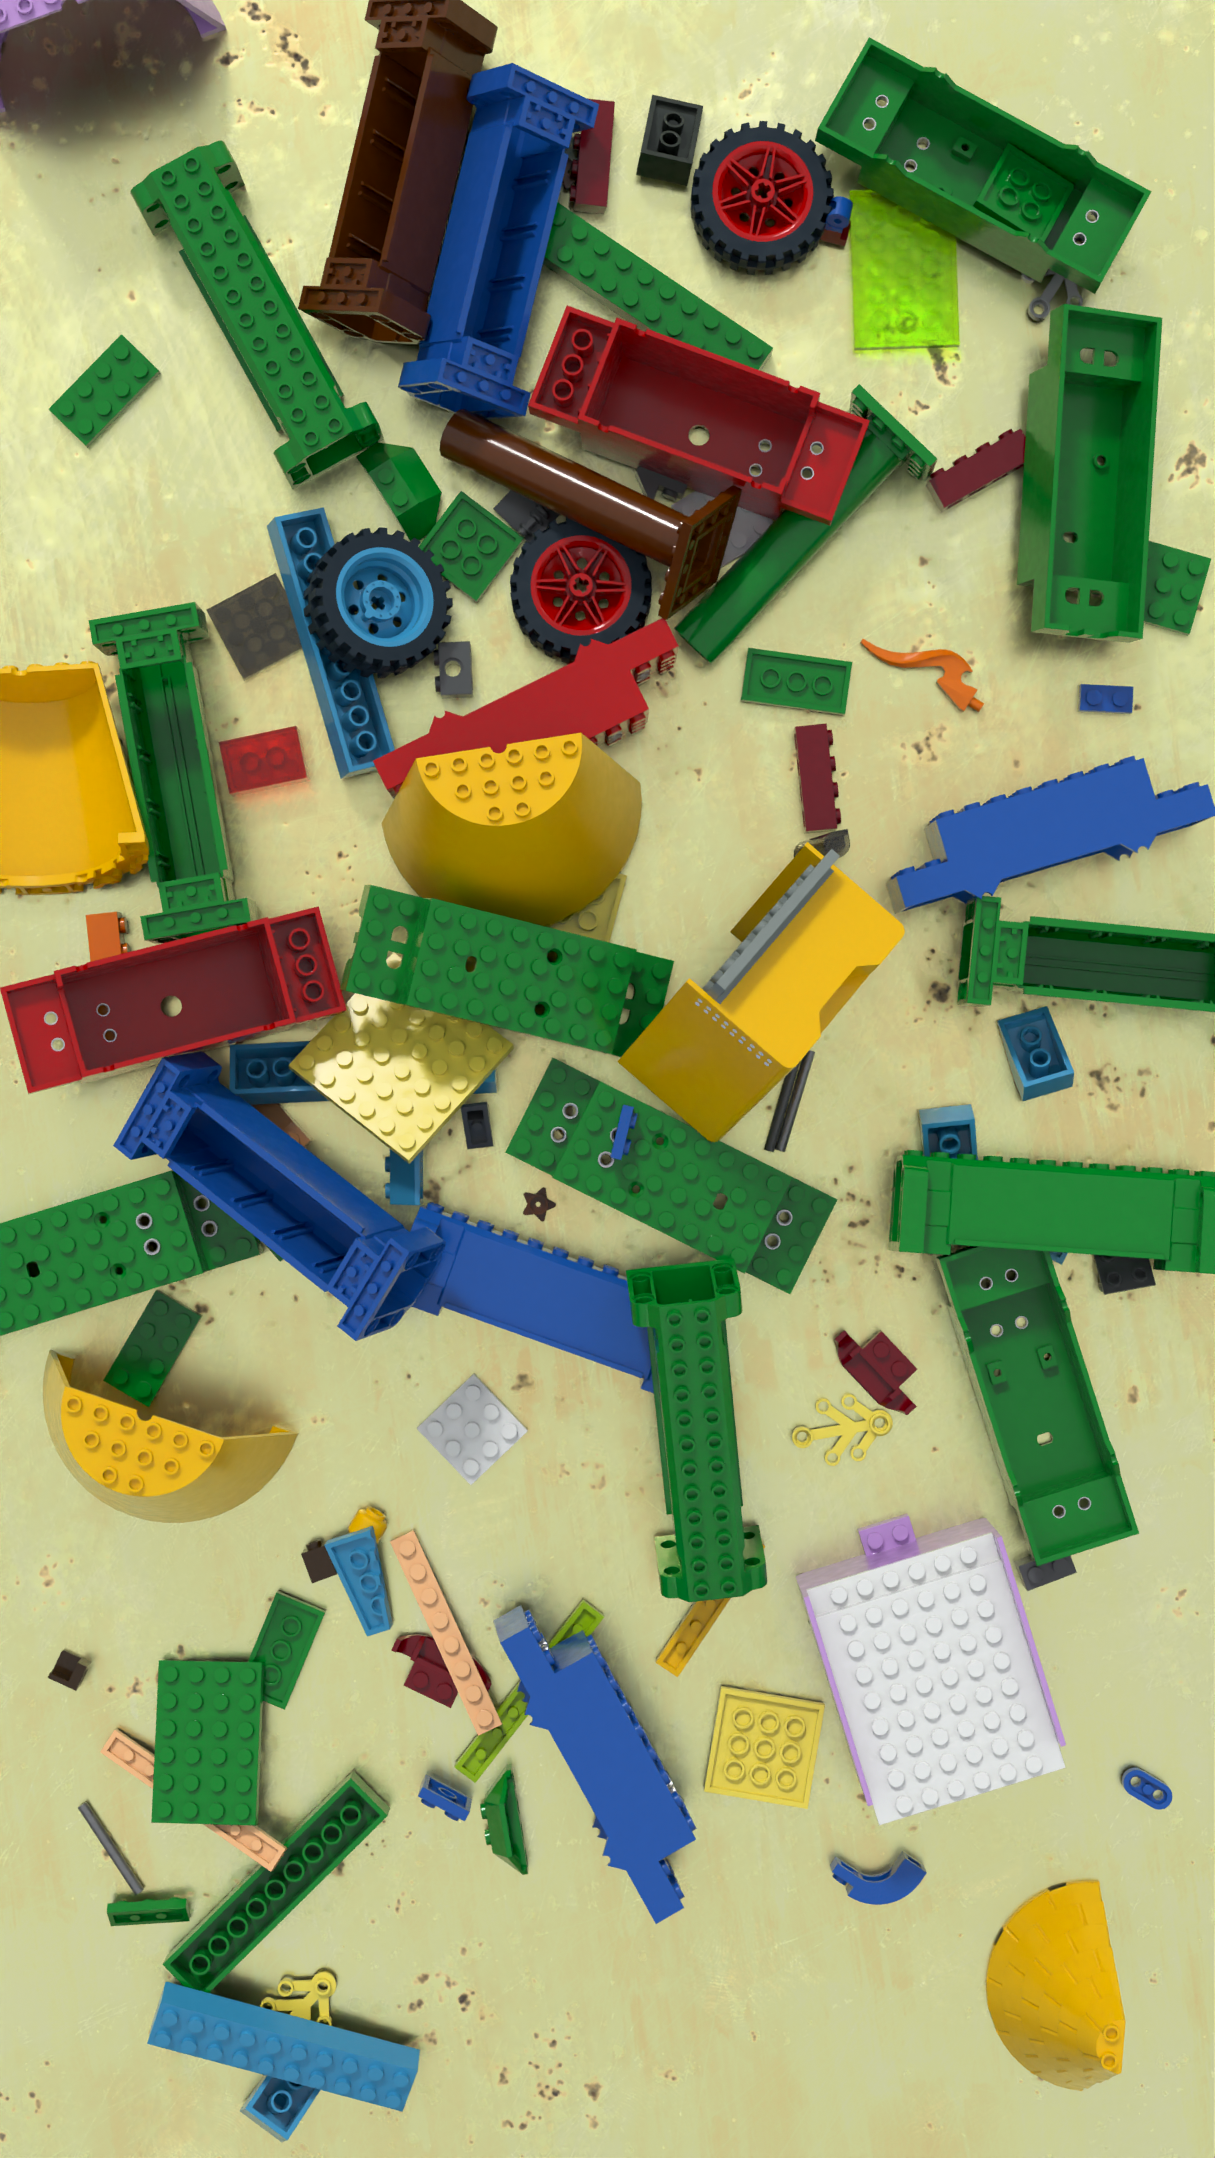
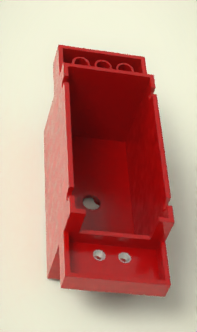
(644, 392)
(230, 988)

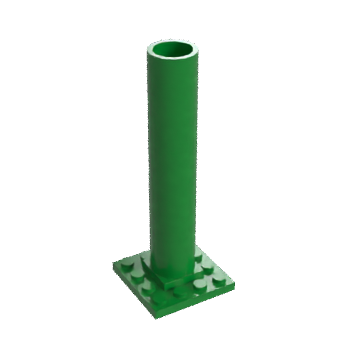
(796, 539)

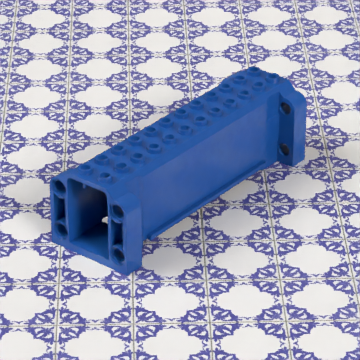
(496, 242)
(281, 1193)
(534, 1292)

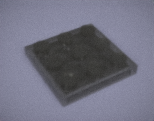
(257, 626)

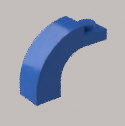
(881, 1888)

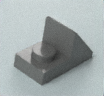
(652, 482)
(477, 1125)

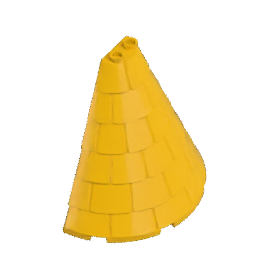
(1058, 1988)

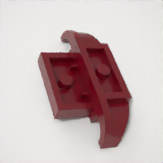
(878, 1369)
(429, 1672)

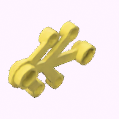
(847, 1429)
(302, 2007)

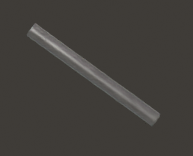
(794, 1101)
(110, 1848)

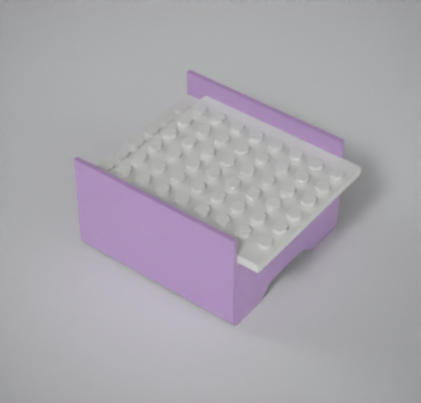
(932, 1666)

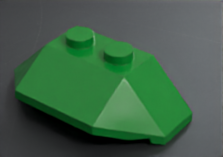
(403, 486)
(504, 1821)

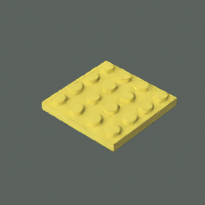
(764, 1747)

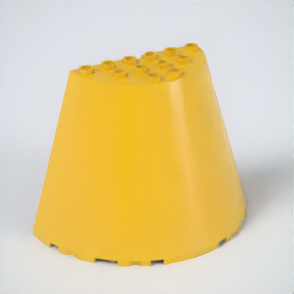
(64, 783)
(515, 828)
(154, 1465)

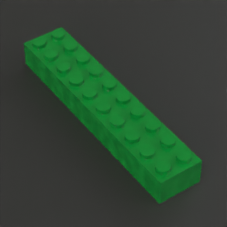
(644, 293)
(268, 1896)

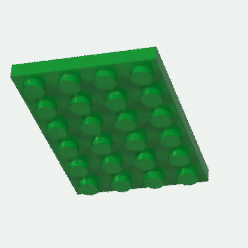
(208, 1742)

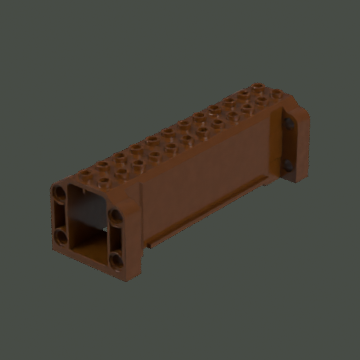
(402, 170)

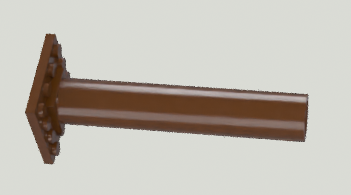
(685, 544)

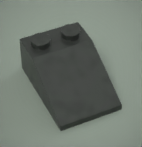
(669, 140)

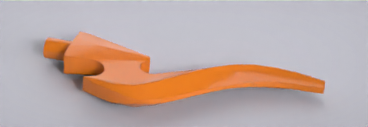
(948, 660)

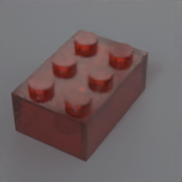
(264, 761)

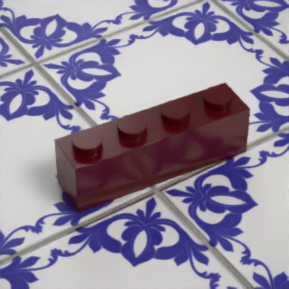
(593, 162)
(979, 470)
(815, 778)

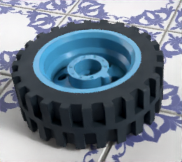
(406, 572)

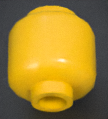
(369, 1517)

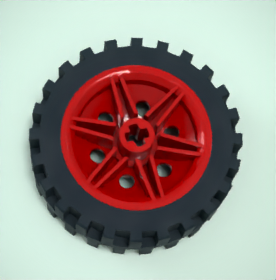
(718, 211)
(535, 589)

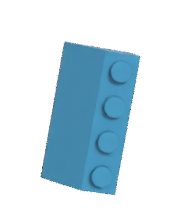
(405, 1180)

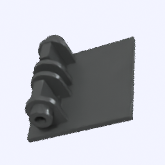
(524, 514)
(1123, 1273)

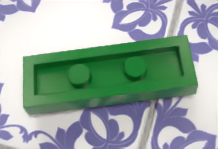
(148, 1912)

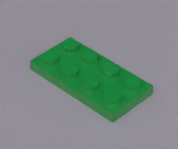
(104, 390)
(796, 681)
(152, 1348)
(285, 1645)

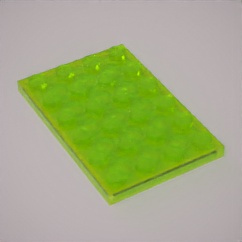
(901, 277)

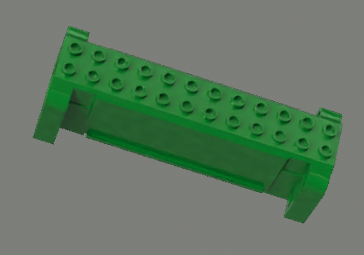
(255, 312)
(173, 770)
(1083, 961)
(1053, 1209)
(697, 1430)

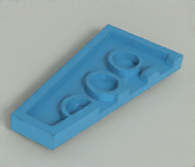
(361, 1574)

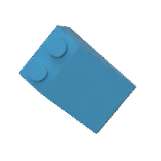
(1035, 1053)
(948, 1130)
(278, 2105)

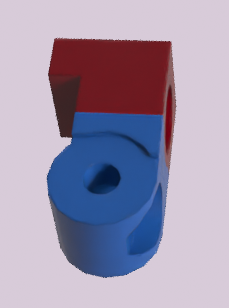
(838, 221)

